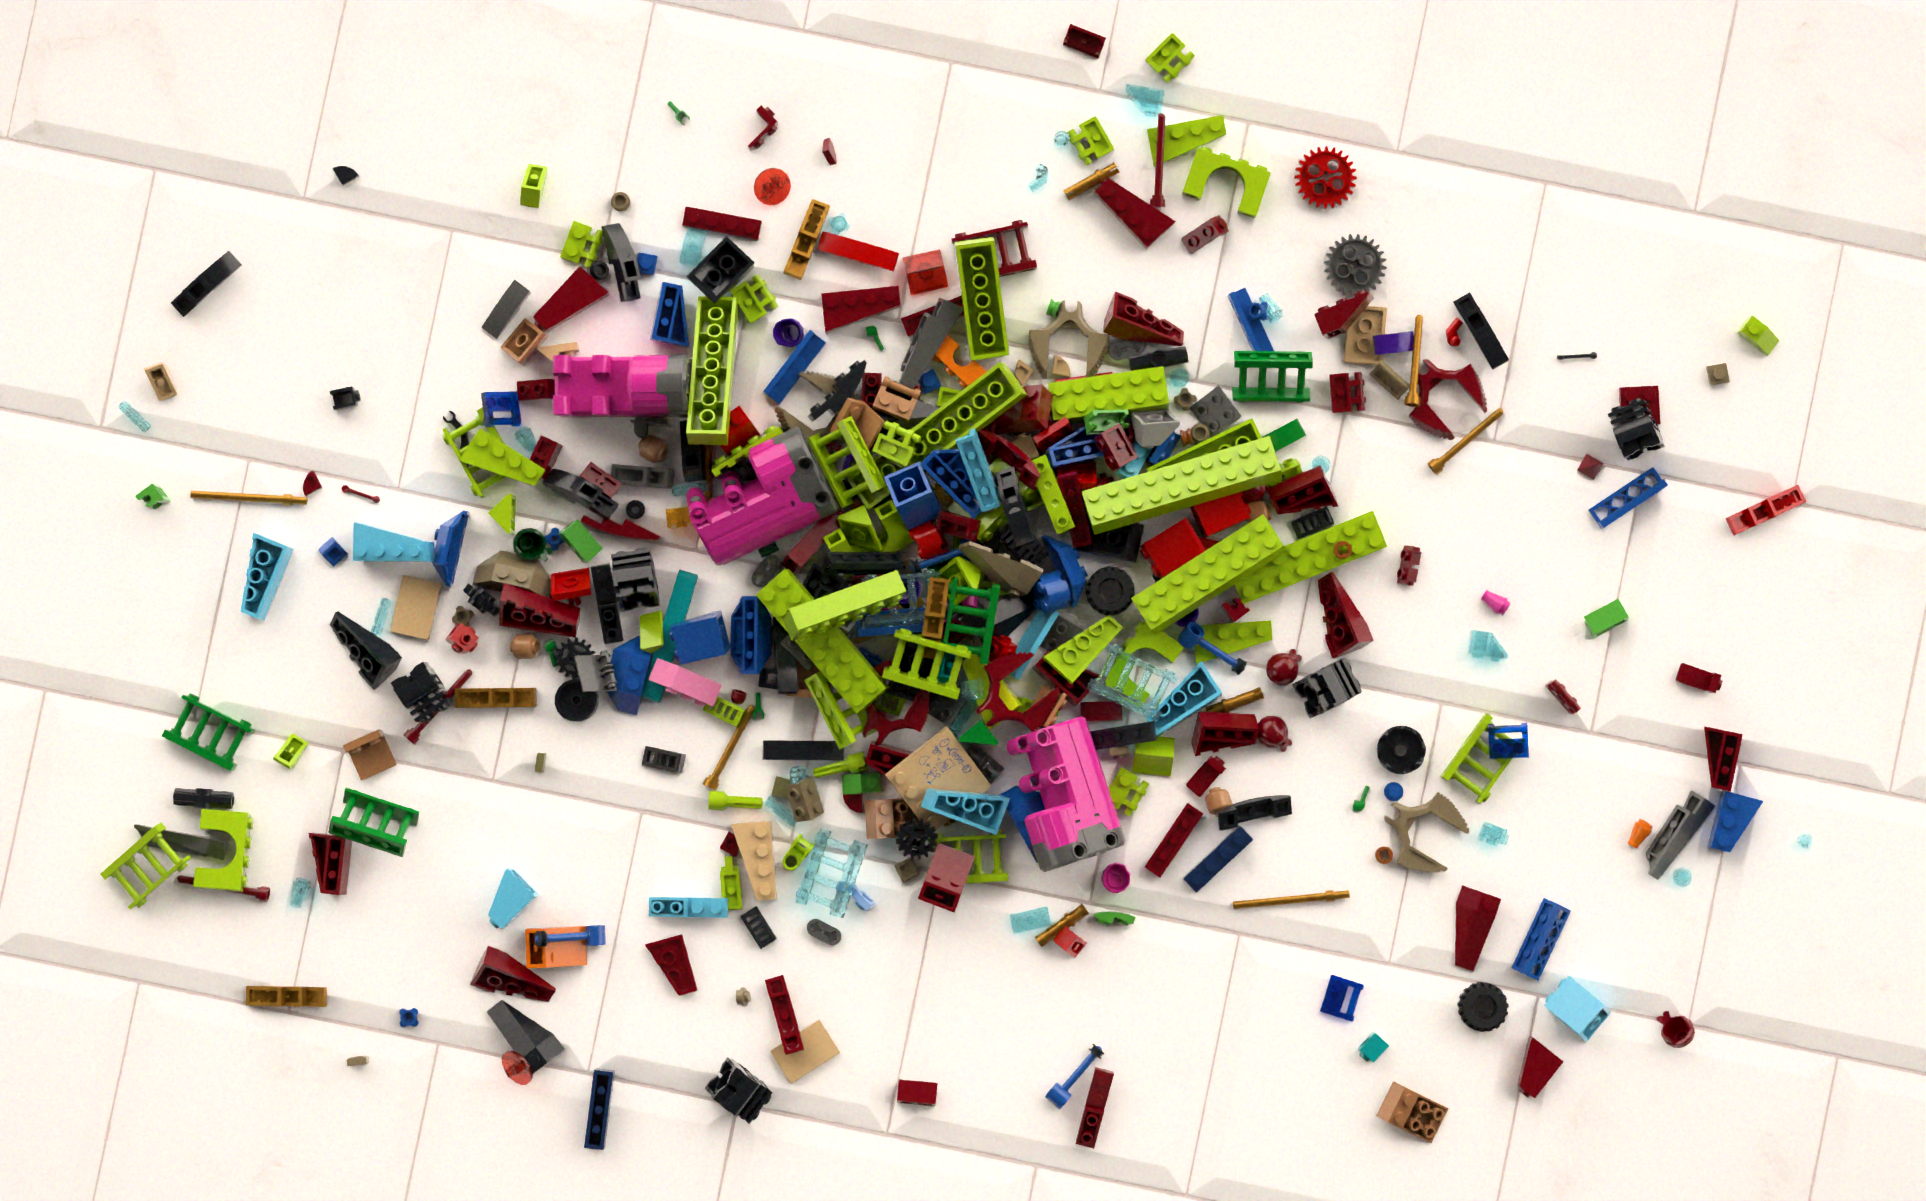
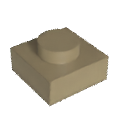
(1717, 374)
(1118, 752)

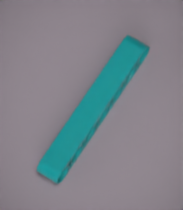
(675, 613)

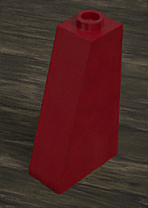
(572, 298)
(811, 543)

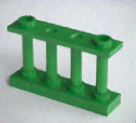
(1272, 359)
(987, 614)
(209, 751)
(368, 836)

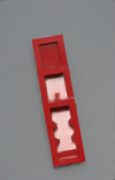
(858, 251)
(1765, 510)

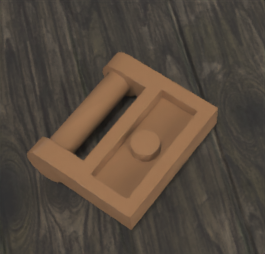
(895, 405)

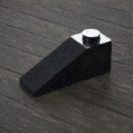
(691, 457)

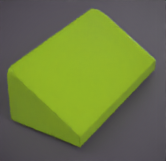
(651, 631)

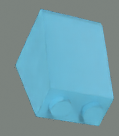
(510, 899)
(1577, 1008)

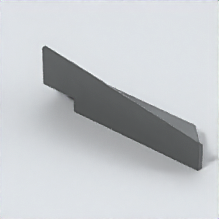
(927, 340)
(1677, 832)
(189, 843)

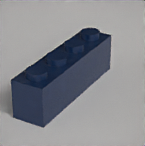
(1217, 858)
(599, 1109)

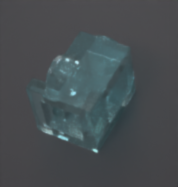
(973, 689)
(1493, 834)

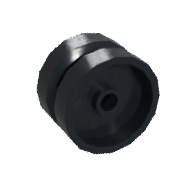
(568, 709)

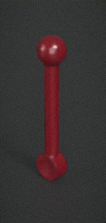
(345, 488)

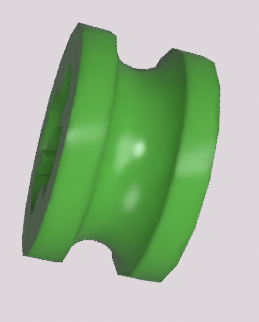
(1052, 308)

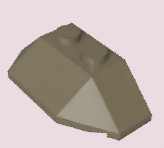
(512, 570)

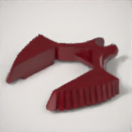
(1425, 416)
(1033, 716)
(914, 718)

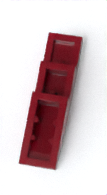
(627, 529)

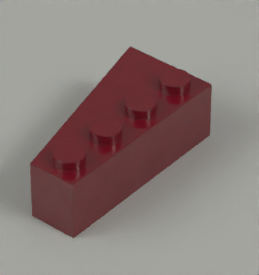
(1135, 214)
(854, 306)
(537, 613)

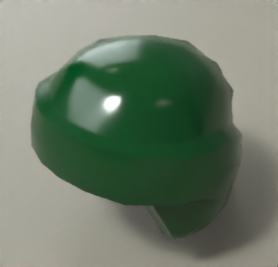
(530, 545)

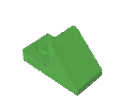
(861, 783)

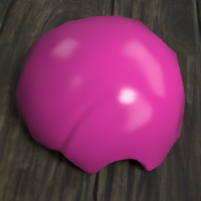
(1115, 878)

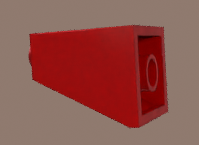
(740, 430)
(1220, 514)
(1172, 548)

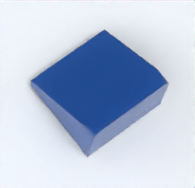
(332, 551)

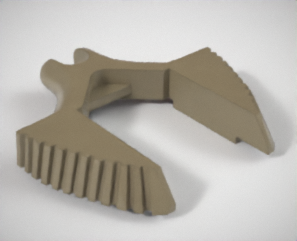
(1097, 342)
(822, 383)
(1438, 806)

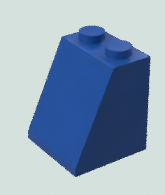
(913, 495)
(700, 638)

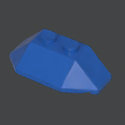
(951, 475)
(449, 546)
(1065, 560)
(750, 635)
(631, 671)
(1019, 807)

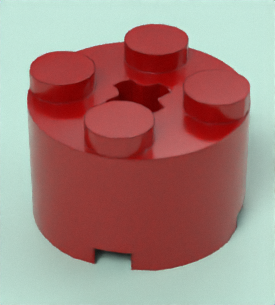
(929, 539)

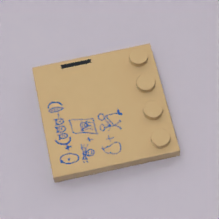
(936, 765)

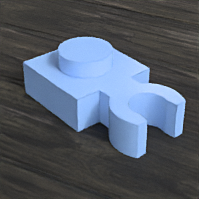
(863, 901)

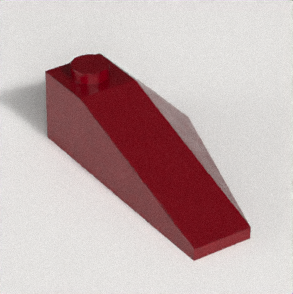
(504, 973)

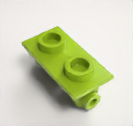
(1289, 468)

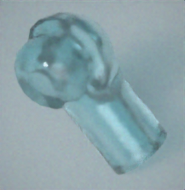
(1041, 177)

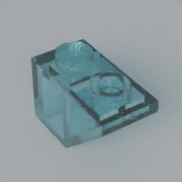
(1485, 644)

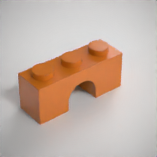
(966, 374)

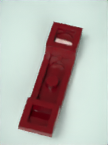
(1011, 455)
(784, 1014)

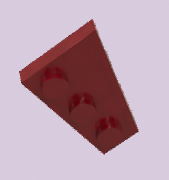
(674, 962)

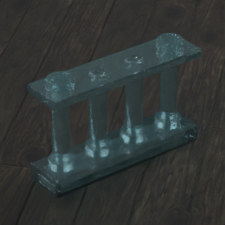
(895, 617)
(1116, 693)
(845, 885)

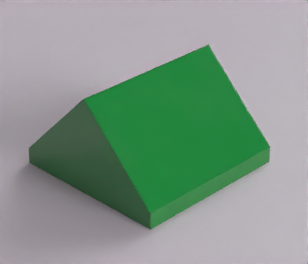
(979, 734)

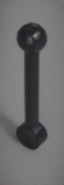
(1593, 355)

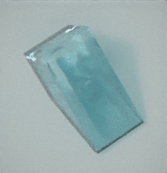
(1146, 99)
(692, 247)

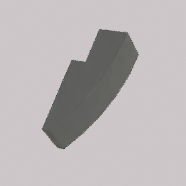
(506, 309)
(643, 476)

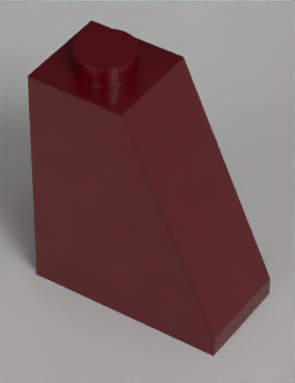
(1537, 1068)

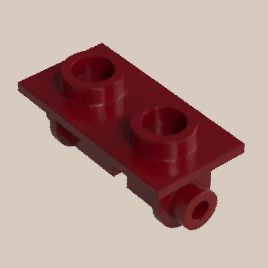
(1409, 556)

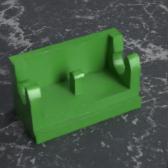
(1101, 420)
(153, 494)
(580, 541)
(1606, 618)

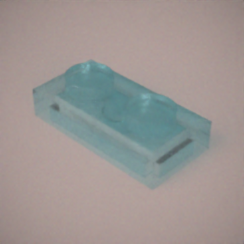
(1030, 919)

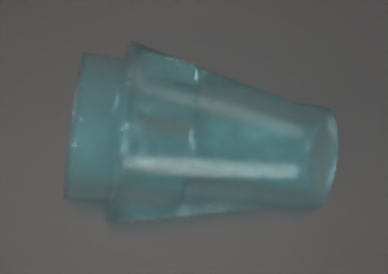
(1273, 310)
(526, 438)
(299, 891)

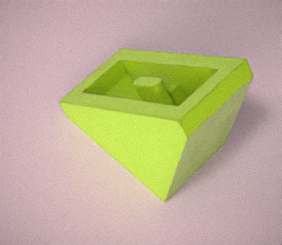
(291, 751)

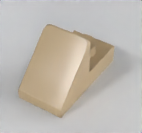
(566, 349)
(161, 381)

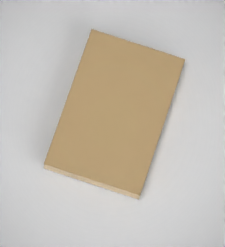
(1359, 337)
(415, 607)
(817, 1050)

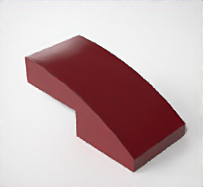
(1101, 711)

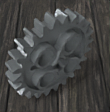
(1360, 248)

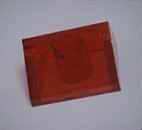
(925, 272)

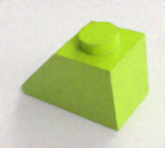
(533, 186)
(1758, 335)

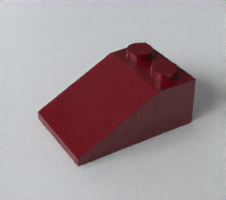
(1028, 414)

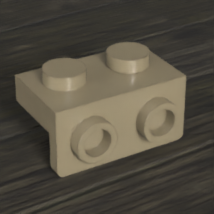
(804, 799)

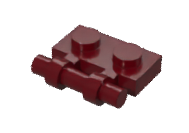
(1341, 395)
(1564, 698)

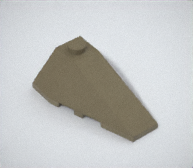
(1012, 576)

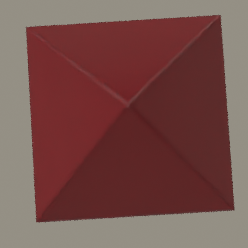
(1590, 466)

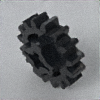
(481, 599)
(566, 661)
(914, 831)

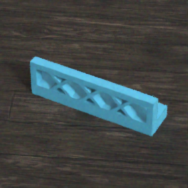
(978, 471)
(1033, 637)

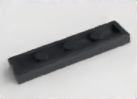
(1124, 735)

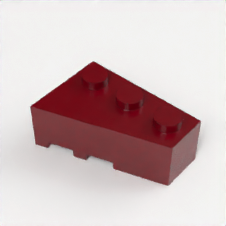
(1303, 491)
(885, 757)

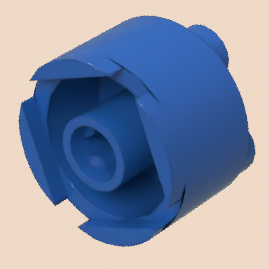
(1051, 592)

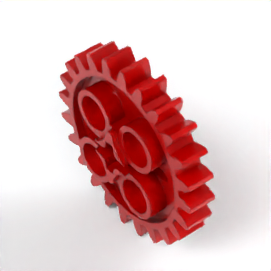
(1330, 194)

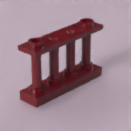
(1007, 267)

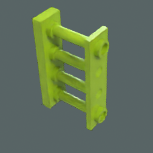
(449, 439)
(861, 454)
(1052, 496)
(931, 682)
(832, 713)
(1463, 756)
(128, 859)
(978, 875)

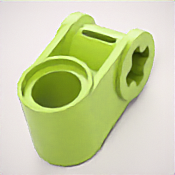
(798, 851)

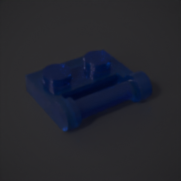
(501, 402)
(1508, 747)
(1335, 995)

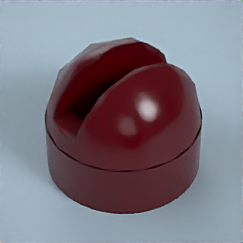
(738, 696)

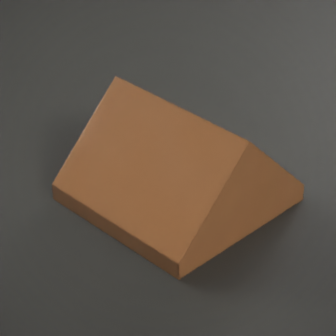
(524, 342)

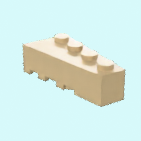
(758, 856)

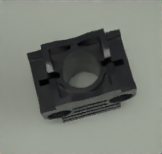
(1635, 429)
(635, 579)
(1327, 687)
(422, 692)
(739, 1090)

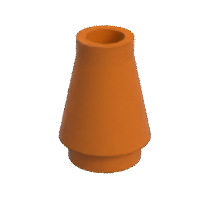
(1639, 833)

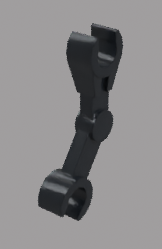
(464, 438)

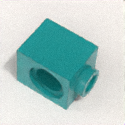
(1372, 1047)

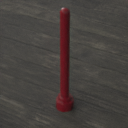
(1158, 199)
(414, 733)
(260, 893)

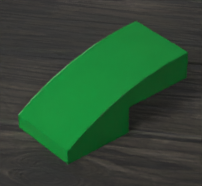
(1286, 434)

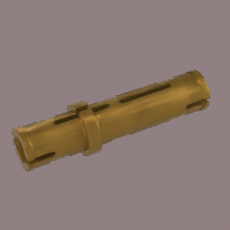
(1091, 181)
(1227, 705)
(1068, 920)

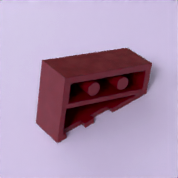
(1074, 691)
(1223, 730)
(1722, 756)
(332, 862)

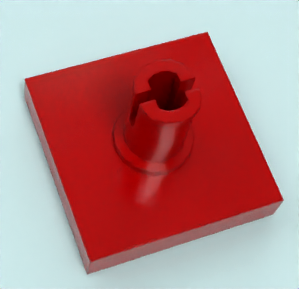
(1053, 434)
(1085, 472)
(571, 585)

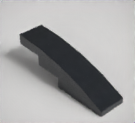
(784, 662)
(801, 750)

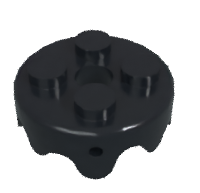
(1414, 750)

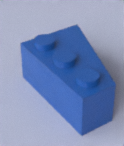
(669, 318)
(1073, 450)
(1731, 820)

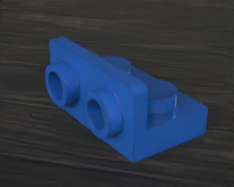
(1164, 450)

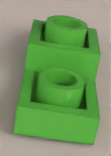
(1106, 917)

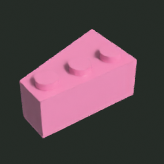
(685, 682)

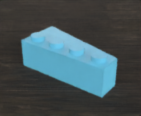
(383, 545)
(264, 575)
(1186, 699)
(971, 808)

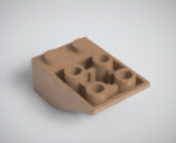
(886, 816)
(1412, 1112)

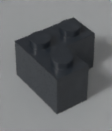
(817, 582)

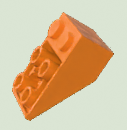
(555, 953)

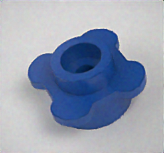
(1253, 311)
(549, 539)
(408, 1022)

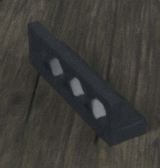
(861, 562)

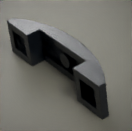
(1254, 809)

